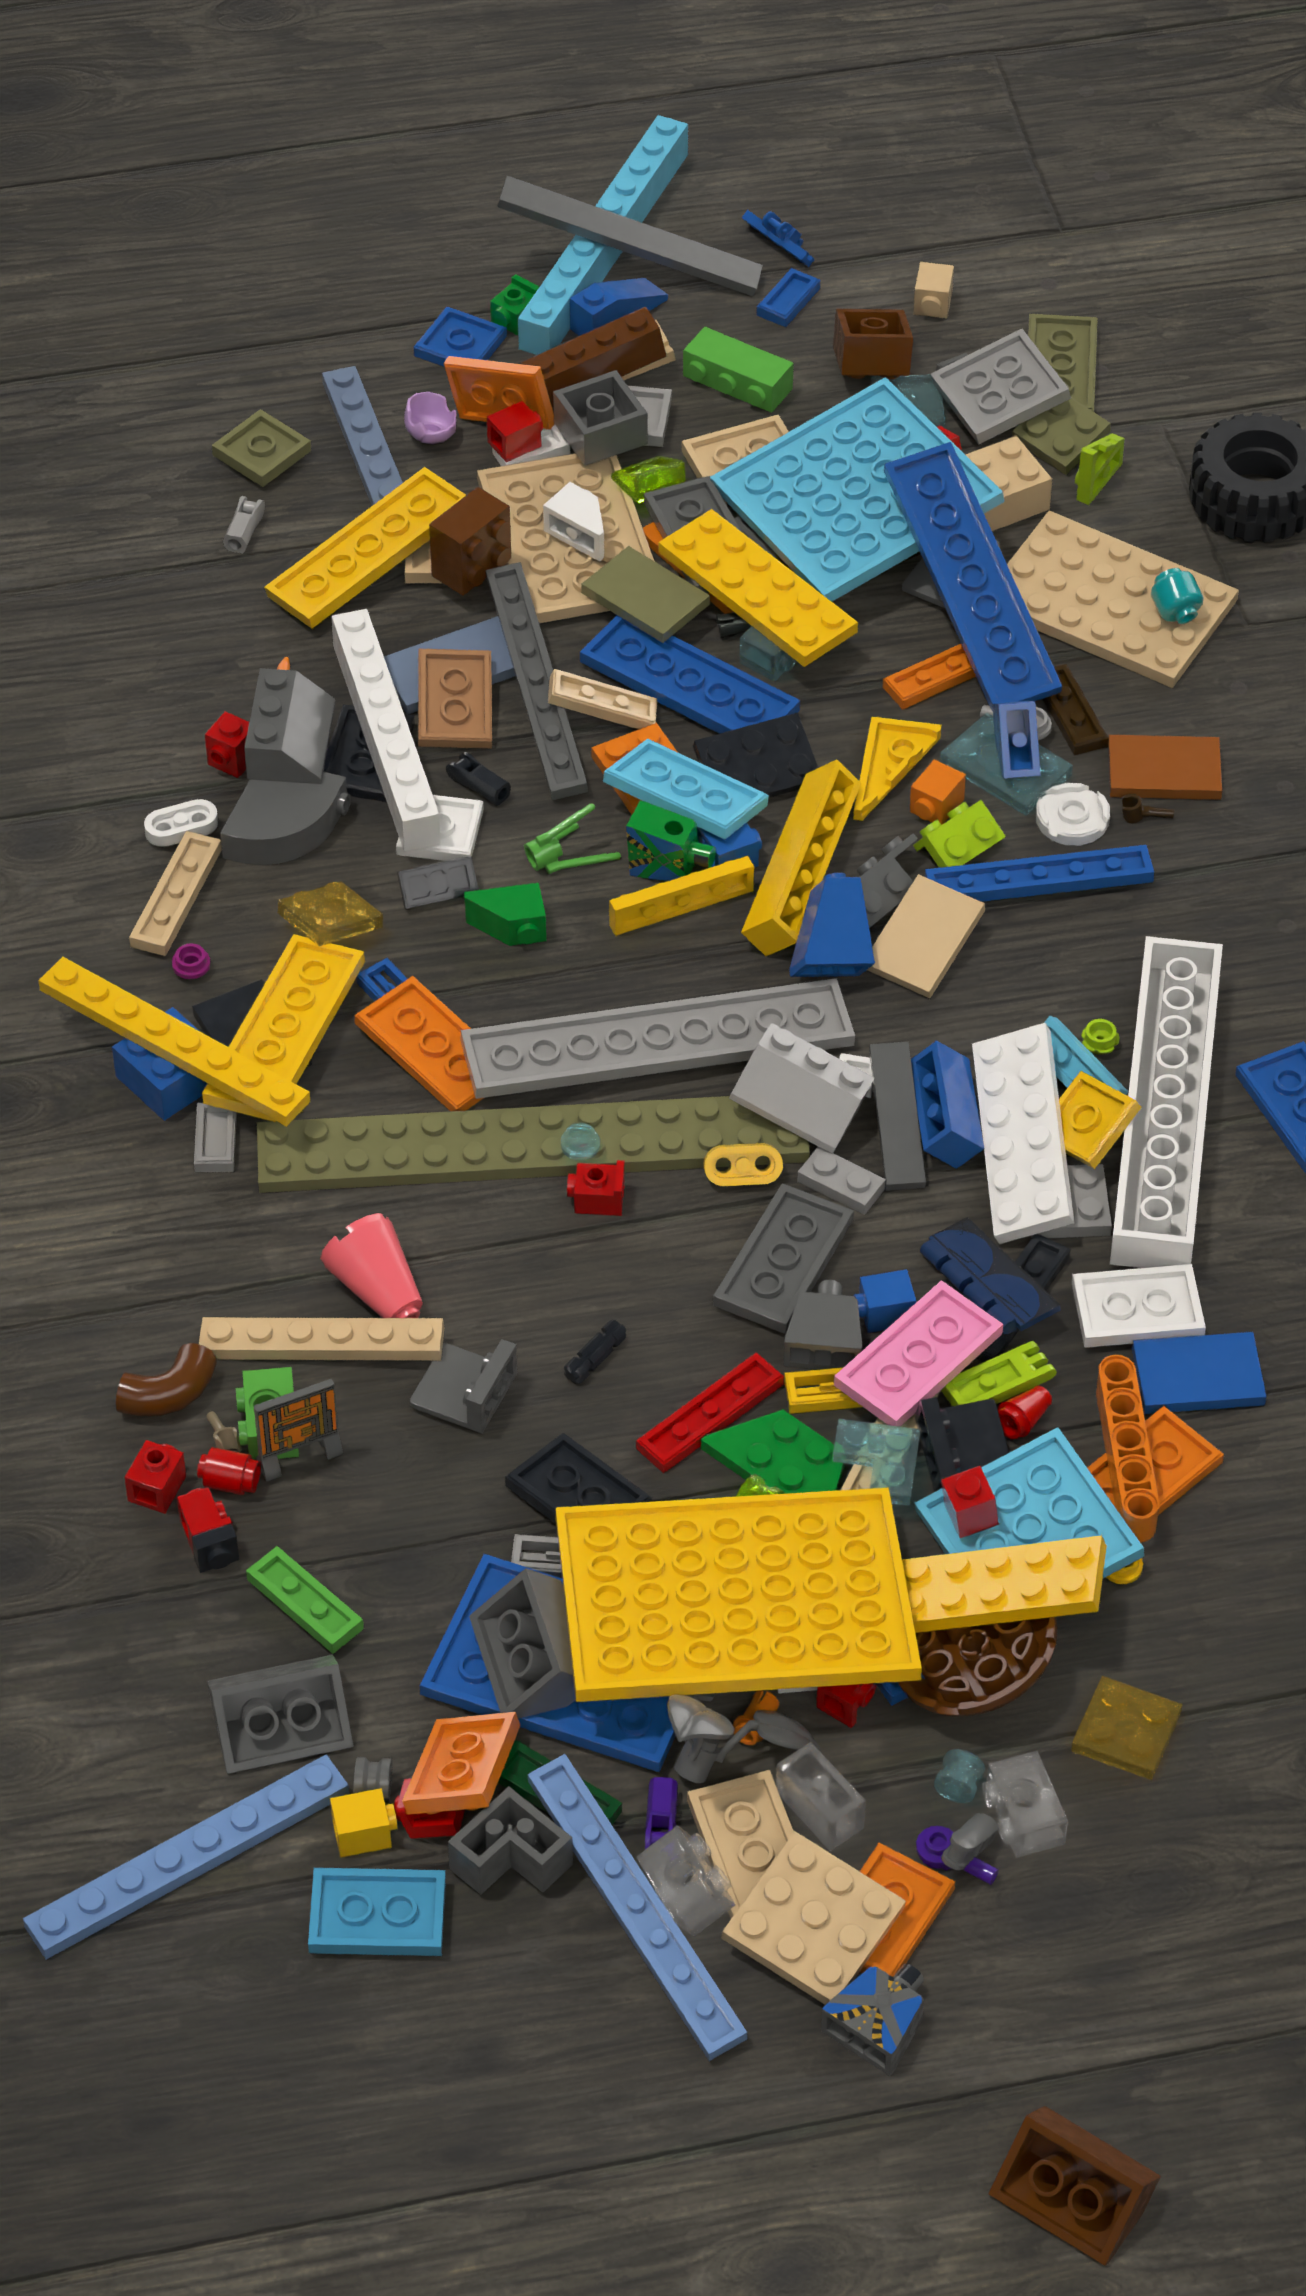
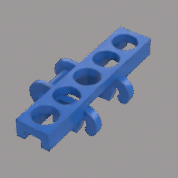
(788, 239)

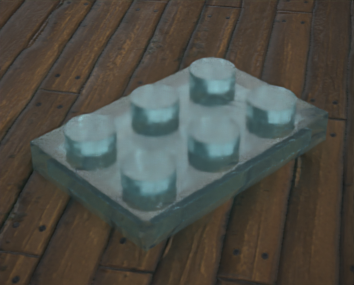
(978, 758)

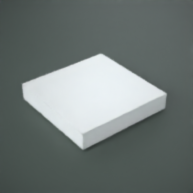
(458, 829)

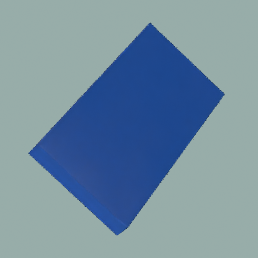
(1279, 1091)

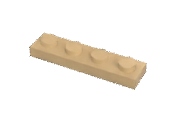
(175, 893)

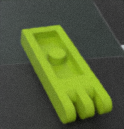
(1001, 1376)

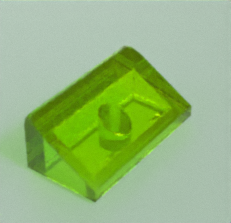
(649, 476)

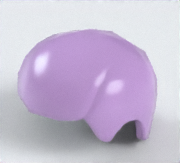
(429, 418)

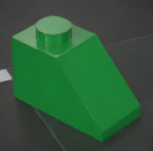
(508, 913)

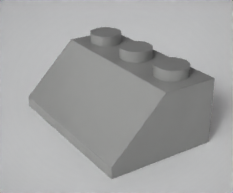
(801, 1088)

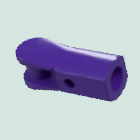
(660, 1808)

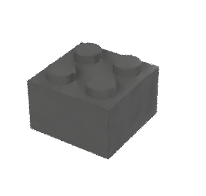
(600, 417)

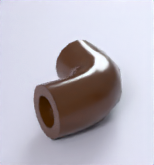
(171, 1390)

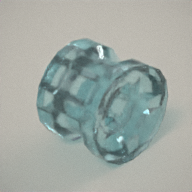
(959, 1776)

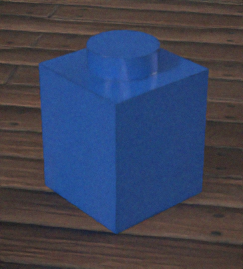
(884, 1299)

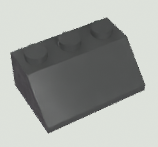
(288, 728)
(527, 1645)
(280, 1713)

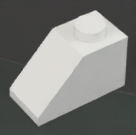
(576, 519)

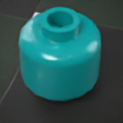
(1177, 596)

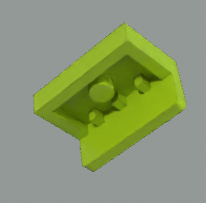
(962, 837)

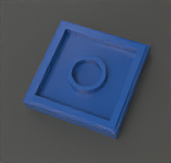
(459, 336)

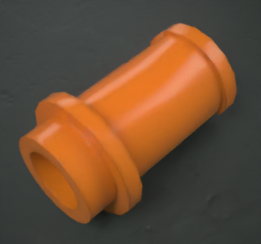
(769, 1702)

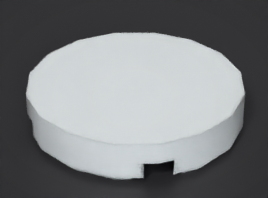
(1072, 814)

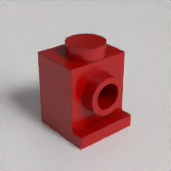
(597, 1188)
(200, 1513)
(843, 1700)

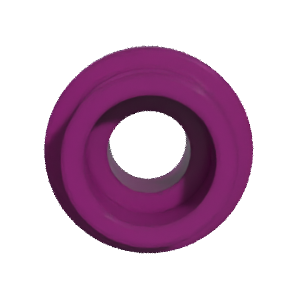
(190, 961)

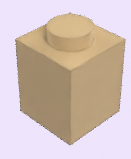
(933, 290)

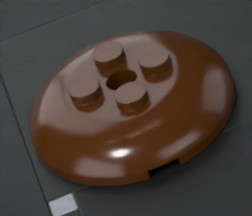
(980, 1665)

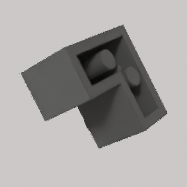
(510, 1836)

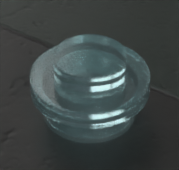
(580, 1141)

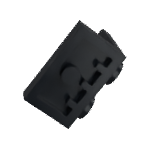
(959, 1437)

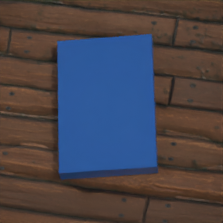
(1199, 1372)

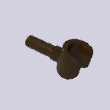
(1134, 811)

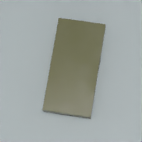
(1070, 349)

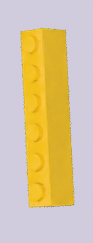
(801, 857)

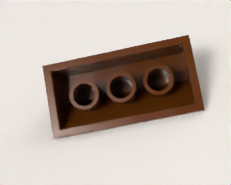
(617, 345)

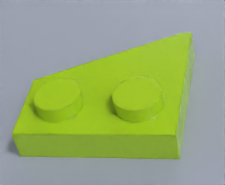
(1097, 466)

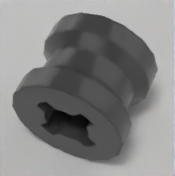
(373, 1776)

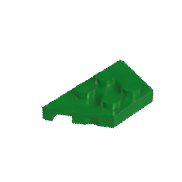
(778, 1451)

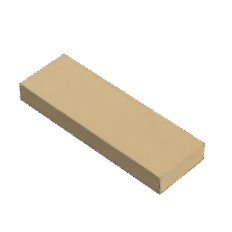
(601, 700)

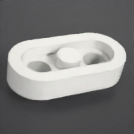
(169, 824)

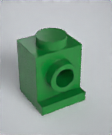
(511, 302)

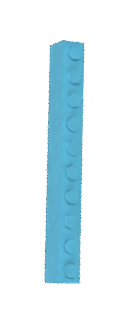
(587, 262)

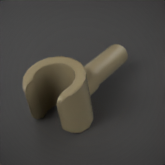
(224, 1437)

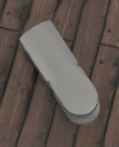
(243, 524)

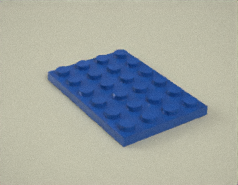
(620, 1728)

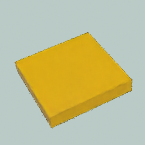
(1093, 1118)

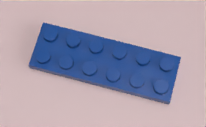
(685, 678)

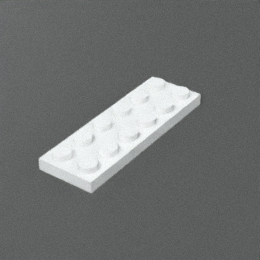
(1022, 1133)

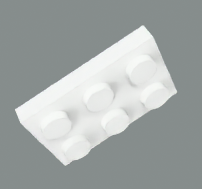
(1137, 1305)

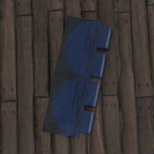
(988, 1276)

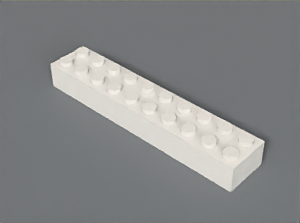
(1171, 1085)

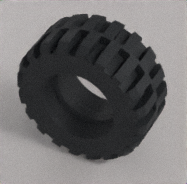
(1244, 505)

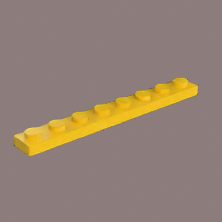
(175, 1041)

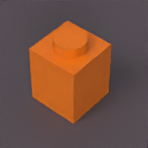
(937, 792)

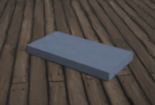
(480, 636)

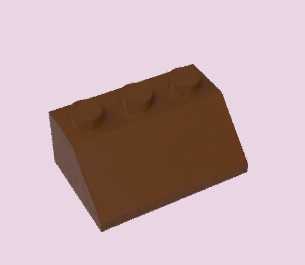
(1073, 2184)

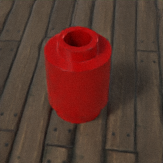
(229, 1471)

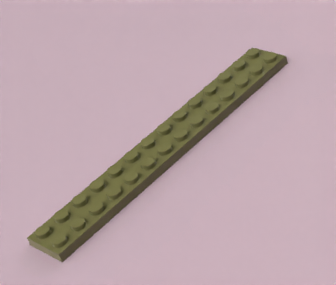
(507, 1143)

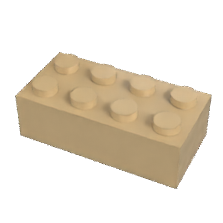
(1020, 478)

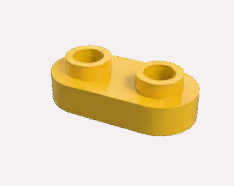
(742, 1164)

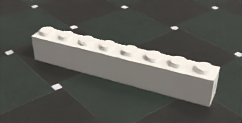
(386, 730)

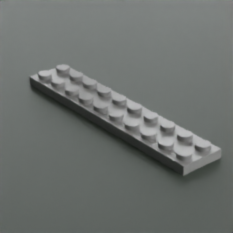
(650, 1038)

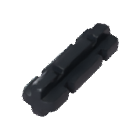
(595, 1351)

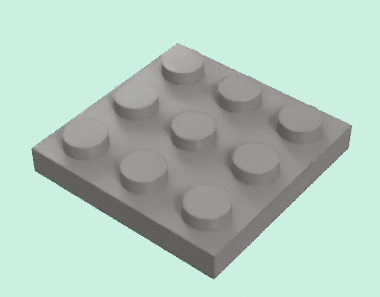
(1000, 386)

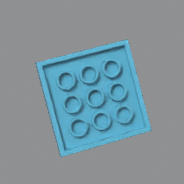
(1040, 1498)

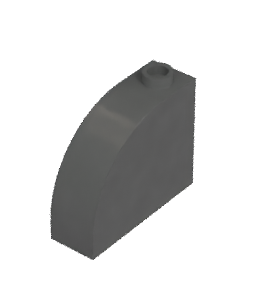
(283, 819)

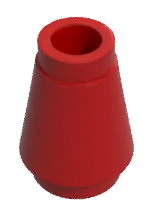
(1023, 1411)

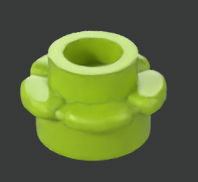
(1100, 1036)

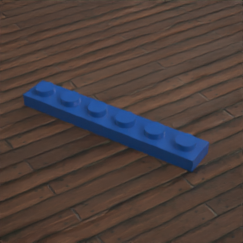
(1048, 873)

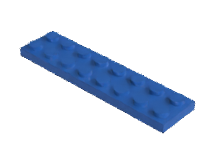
(972, 576)

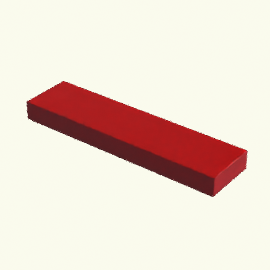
(709, 1412)

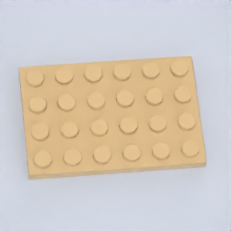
(550, 565)
(1100, 600)

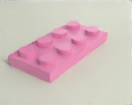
(918, 1354)

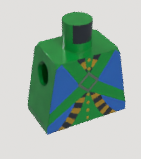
(664, 844)

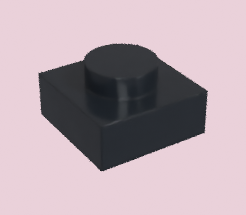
(215, 1548)

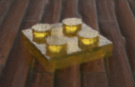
(330, 913)
(1126, 1727)

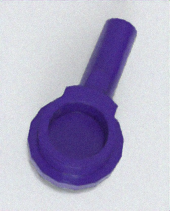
(935, 1840)

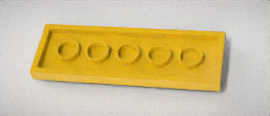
(363, 549)
(758, 587)
(292, 1013)
(1005, 1584)

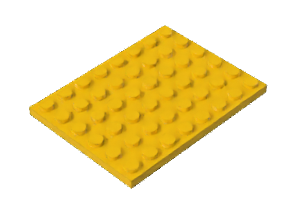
(735, 1594)

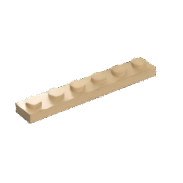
(323, 1338)

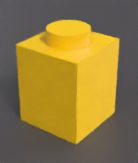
(362, 1822)

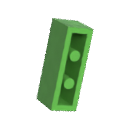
(738, 369)

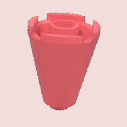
(374, 1267)

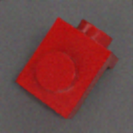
(427, 1825)

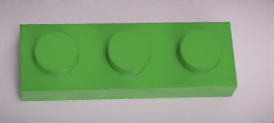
(305, 1599)

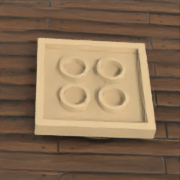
(813, 1919)

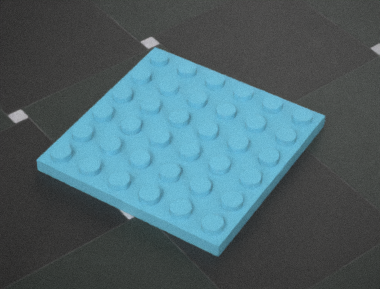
(825, 492)

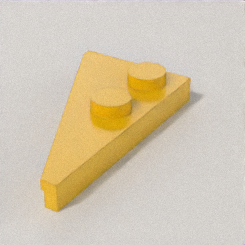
(889, 755)

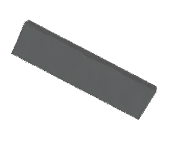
(897, 1116)

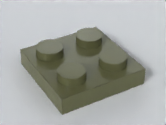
(1062, 433)
(261, 448)

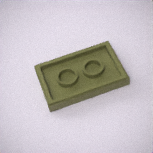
(645, 594)

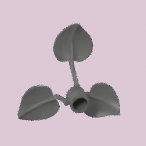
(703, 1727)

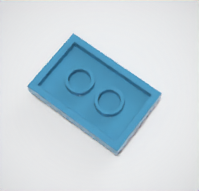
(377, 1911)

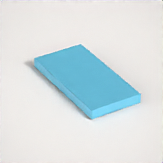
(686, 788)

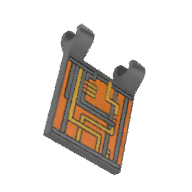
(295, 1422)

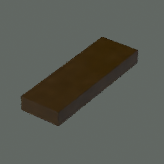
(1075, 715)

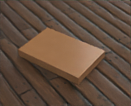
(454, 698)

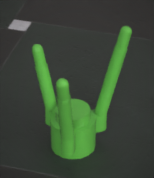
(546, 847)

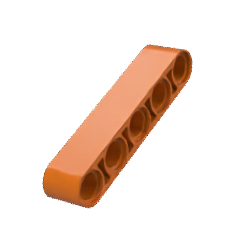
(1127, 1445)

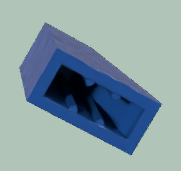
(834, 931)

